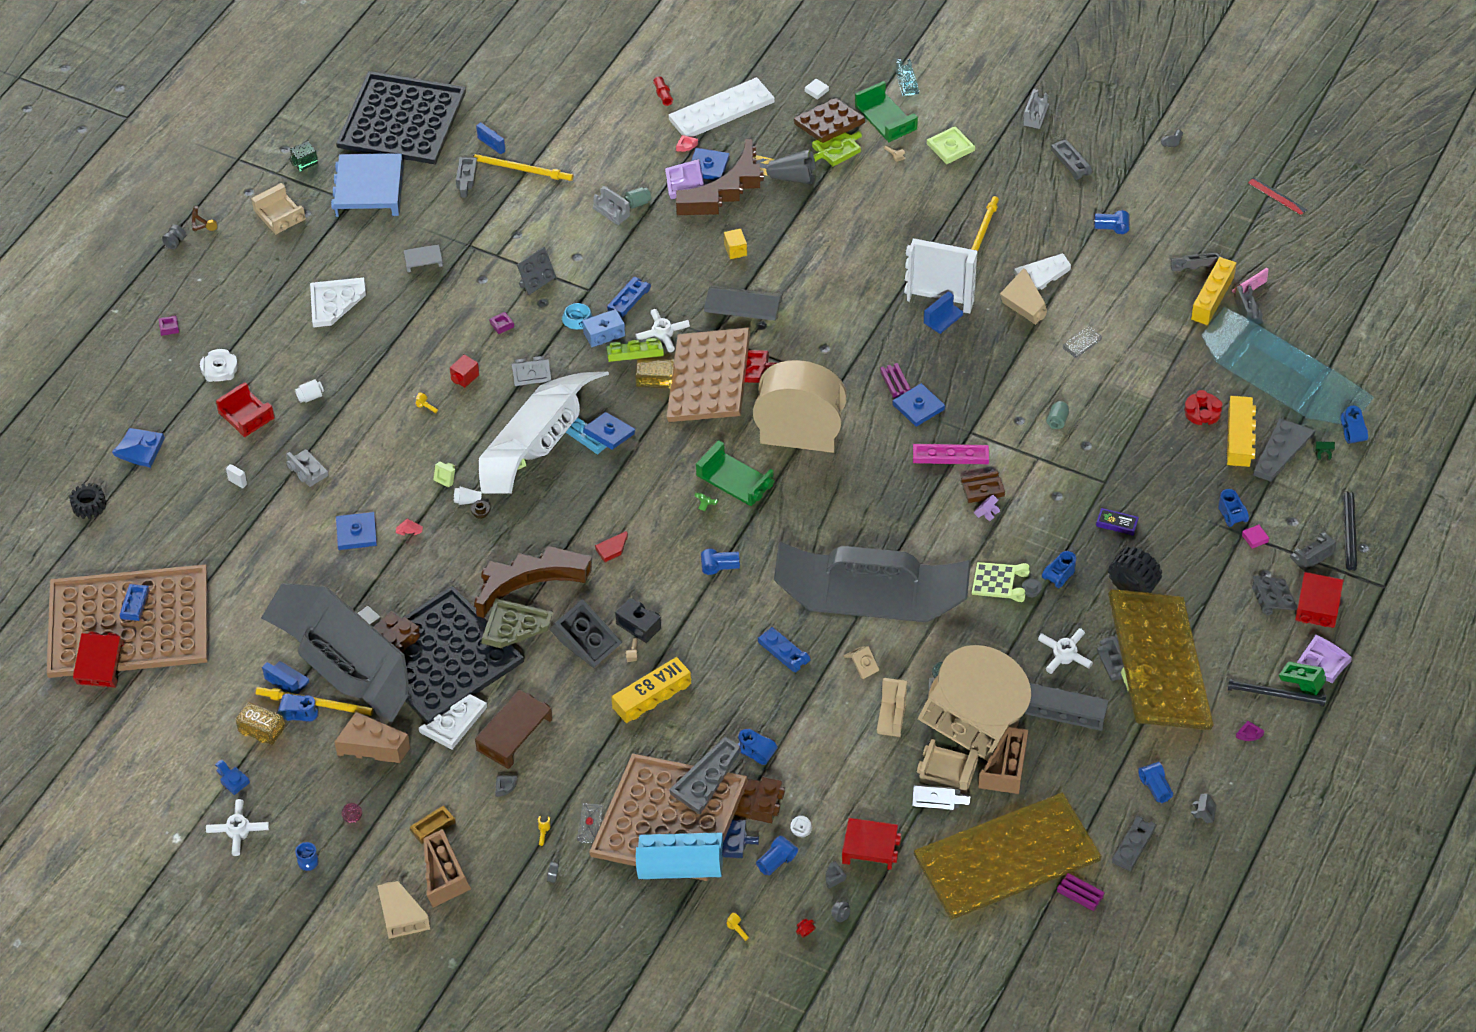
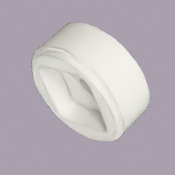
(801, 826)

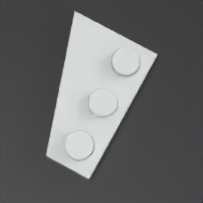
(1046, 270)
(455, 723)

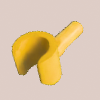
(421, 401)
(543, 827)
(732, 923)

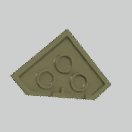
(513, 623)

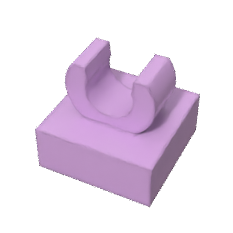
(986, 508)

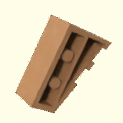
(372, 739)
(1006, 764)
(443, 870)

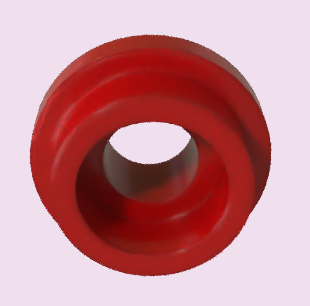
(805, 927)

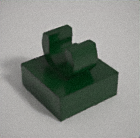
(1324, 447)

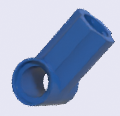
(1118, 222)
(714, 561)
(1154, 777)
(780, 852)

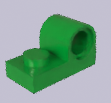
(1308, 677)

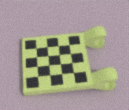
(998, 580)

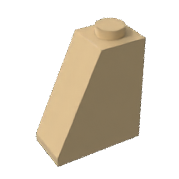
(1024, 298)
(401, 911)

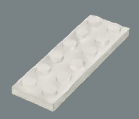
(721, 108)

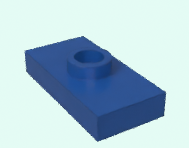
(490, 138)
(134, 602)

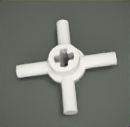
(662, 330)
(1065, 651)
(237, 827)

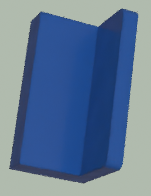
(942, 313)
(284, 677)

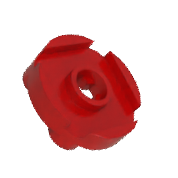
(1205, 400)

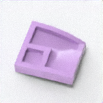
(684, 177)
(1325, 655)

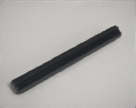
(1350, 531)

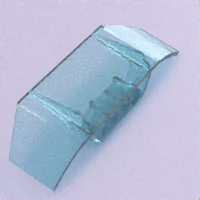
(1281, 369)

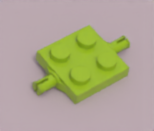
(838, 148)

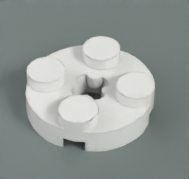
(224, 372)

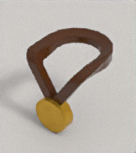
(211, 225)

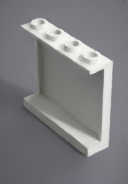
(939, 269)

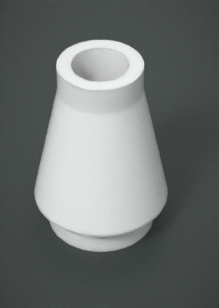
(466, 496)

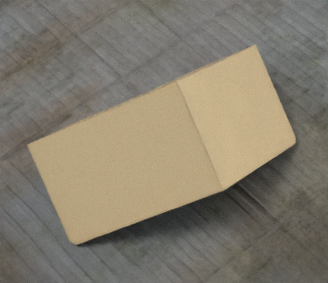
(892, 707)

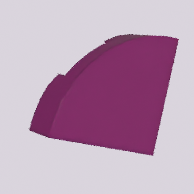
(1249, 732)

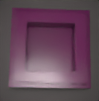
(501, 323)
(168, 325)

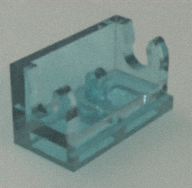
(906, 78)

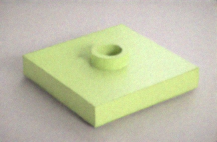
(950, 145)

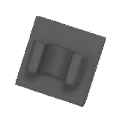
(1206, 808)

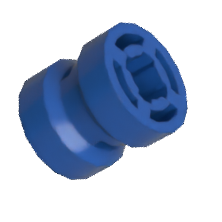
(306, 856)

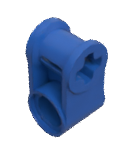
(1354, 429)
(1232, 507)
(1060, 569)
(294, 708)
(757, 747)

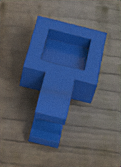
(232, 779)

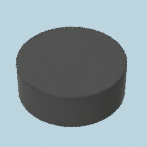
(553, 871)

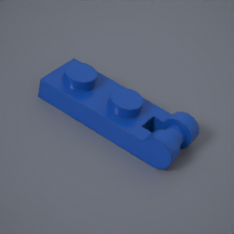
(629, 296)
(783, 649)

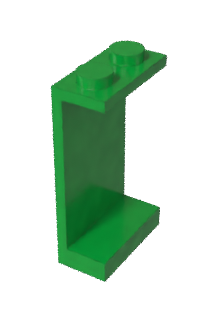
(884, 113)
(733, 475)

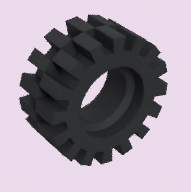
(87, 492)

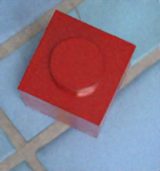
(464, 371)

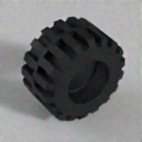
(1135, 571)

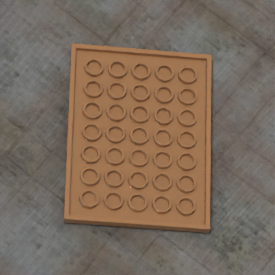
(169, 629)

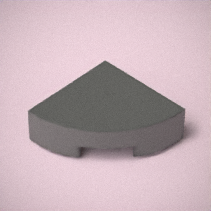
(505, 785)
(834, 875)

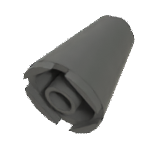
(793, 167)

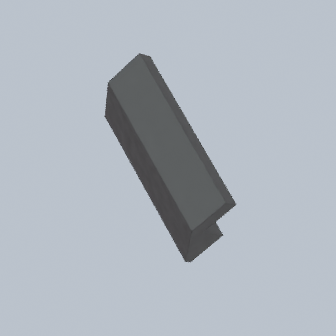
(743, 303)

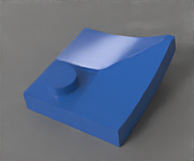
(139, 447)

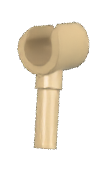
(898, 155)
(631, 655)

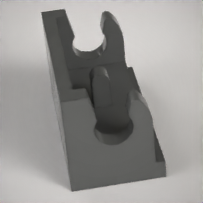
(1247, 305)
(1314, 552)
(1111, 657)

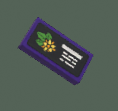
(1117, 521)

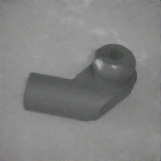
(1172, 140)

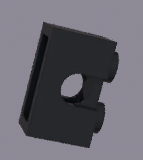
(637, 620)

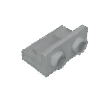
(531, 371)
(306, 467)

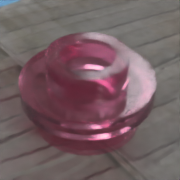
(351, 808)

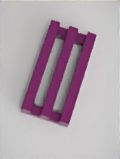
(896, 368)
(1082, 889)

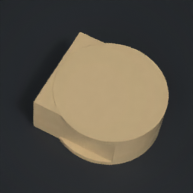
(800, 406)
(977, 698)

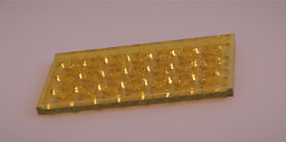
(1160, 660)
(1007, 855)

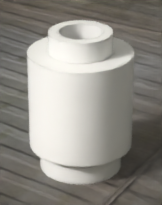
(309, 391)

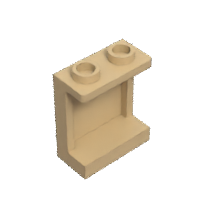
(277, 209)
(947, 767)

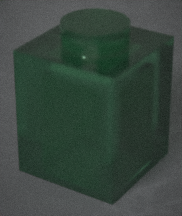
(303, 156)

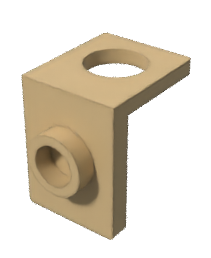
(863, 661)

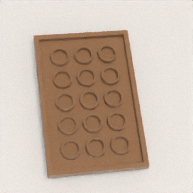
(709, 375)

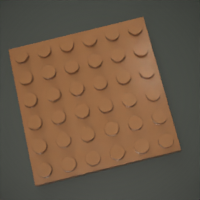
(646, 808)

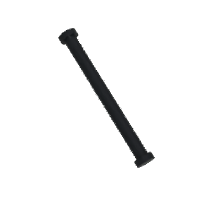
(1276, 692)

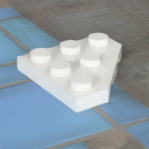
(334, 298)

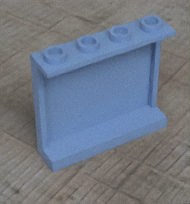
(368, 182)

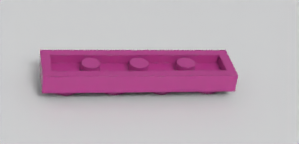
(950, 454)

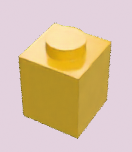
(735, 243)

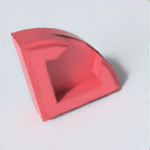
(686, 143)
(409, 527)

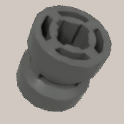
(173, 237)

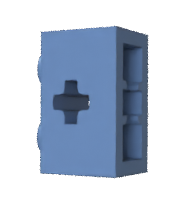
(603, 328)

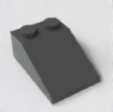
(585, 634)

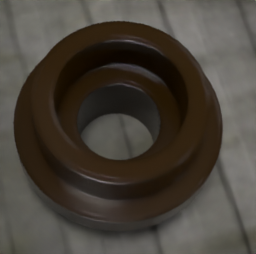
(480, 509)

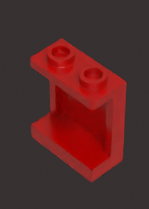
(244, 410)
(1319, 600)
(97, 659)
(871, 842)

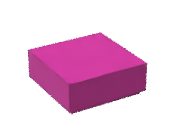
(1255, 536)

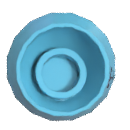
(575, 314)

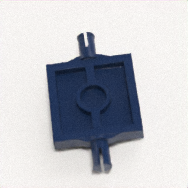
(736, 840)

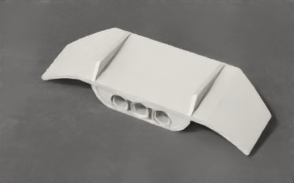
(532, 431)

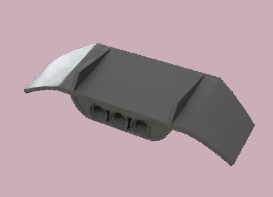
(871, 583)
(342, 646)

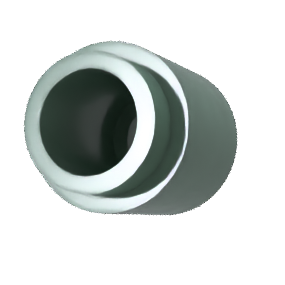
(638, 197)
(1058, 415)

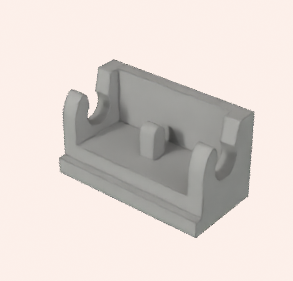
(1035, 110)
(611, 205)
(422, 256)

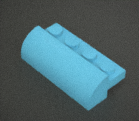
(679, 855)

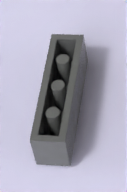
(1067, 707)

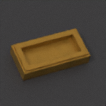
(432, 823)

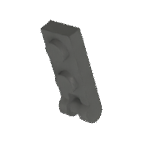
(1071, 159)
(1133, 844)

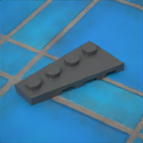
(1281, 448)
(705, 777)

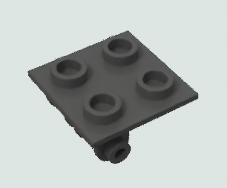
(535, 271)
(1273, 594)

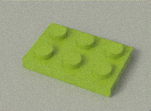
(634, 350)

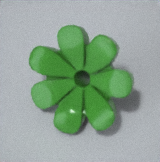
(705, 501)

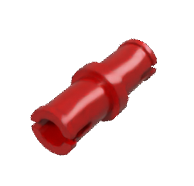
(663, 91)

